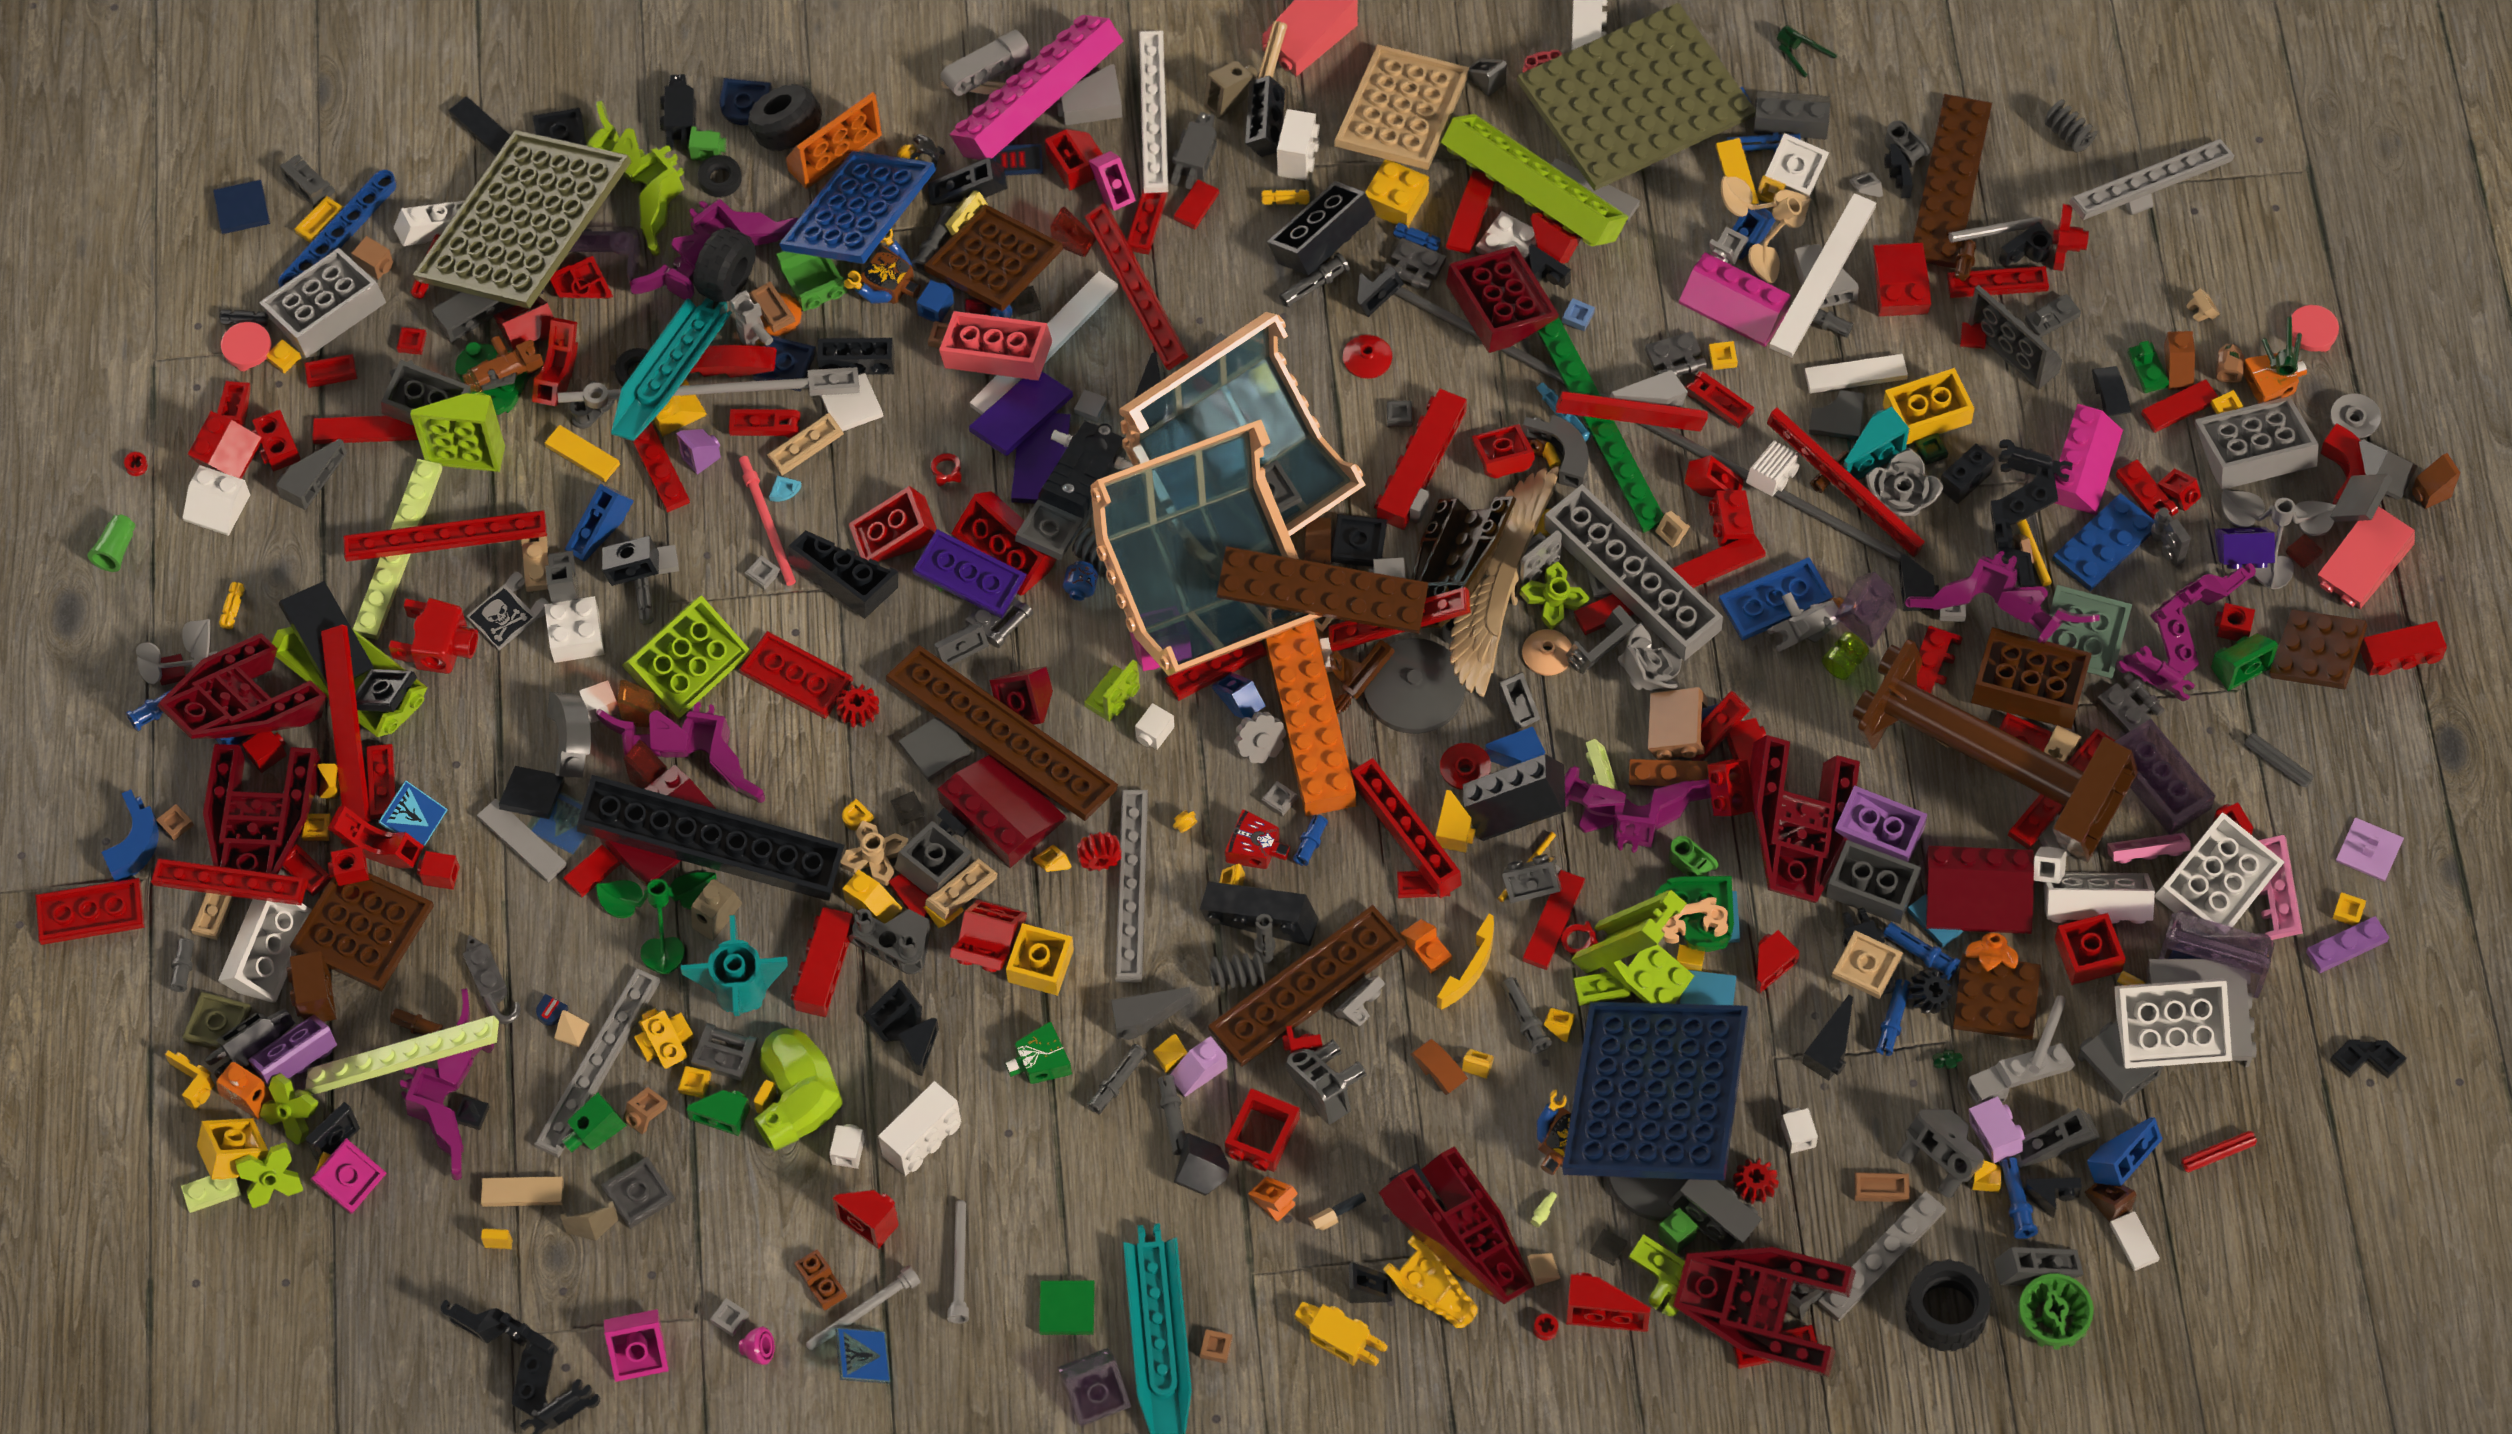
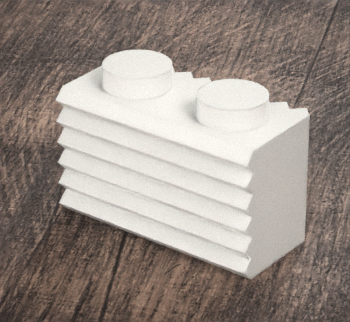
(1773, 469)

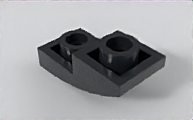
(1900, 170)
(2112, 391)

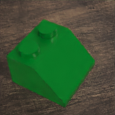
(2244, 660)

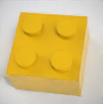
(1397, 192)
(1039, 959)

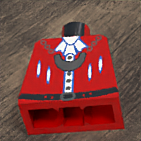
(1255, 842)

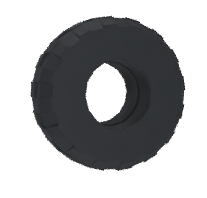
(785, 117)
(724, 264)

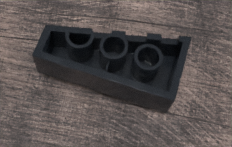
(842, 573)
(1241, 905)

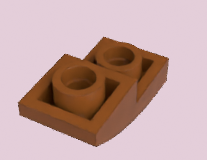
(1440, 1065)
(820, 1280)

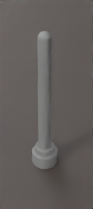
(905, 1280)
(958, 1310)

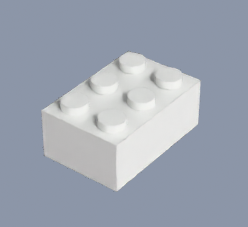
(920, 1129)

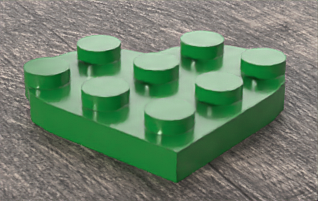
(503, 397)
(1694, 889)

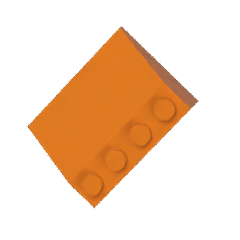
(835, 142)

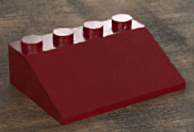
(1500, 297)
(1000, 808)
(646, 864)
(1979, 889)

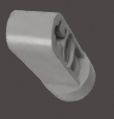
(986, 63)

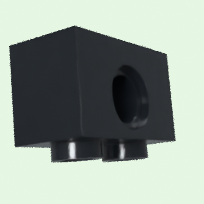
(1967, 473)
(630, 560)

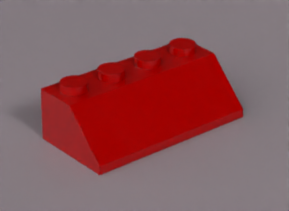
(992, 528)

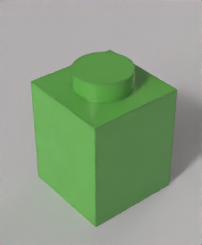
(1677, 1230)

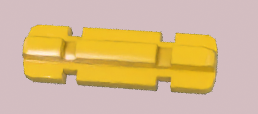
(1285, 197)
(231, 605)

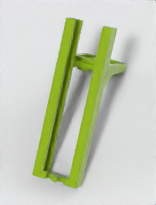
(1653, 972)

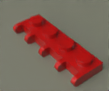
(1933, 653)

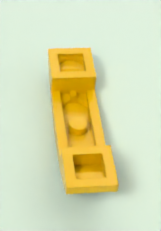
(1455, 988)

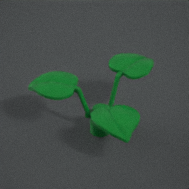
(623, 896)

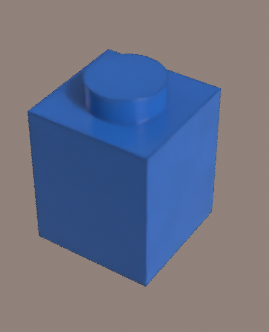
(935, 301)

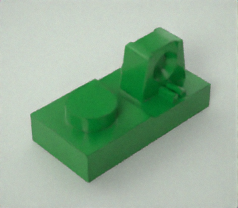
(2148, 367)

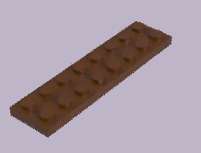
(1951, 177)
(1322, 590)
(1307, 985)

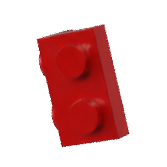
(1731, 516)

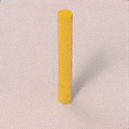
(2038, 561)

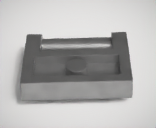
(990, 621)
(723, 1059)

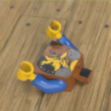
(886, 276)
(1553, 1133)

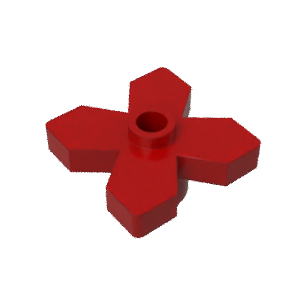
(2067, 238)

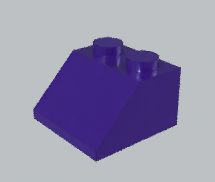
(2245, 546)

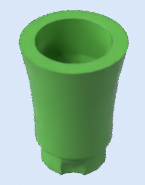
(112, 544)

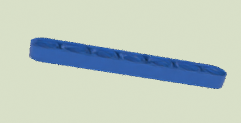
(342, 222)

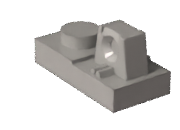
(1353, 1007)

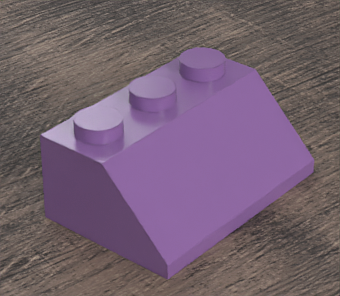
(294, 1050)

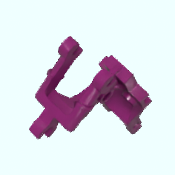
(2176, 634)

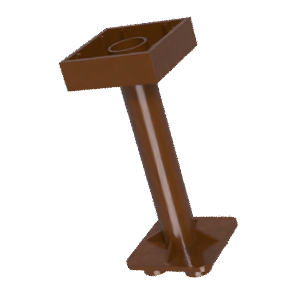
(2088, 796)

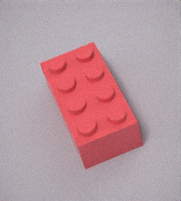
(996, 345)

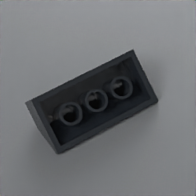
(1515, 796)

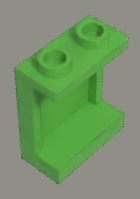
(811, 278)

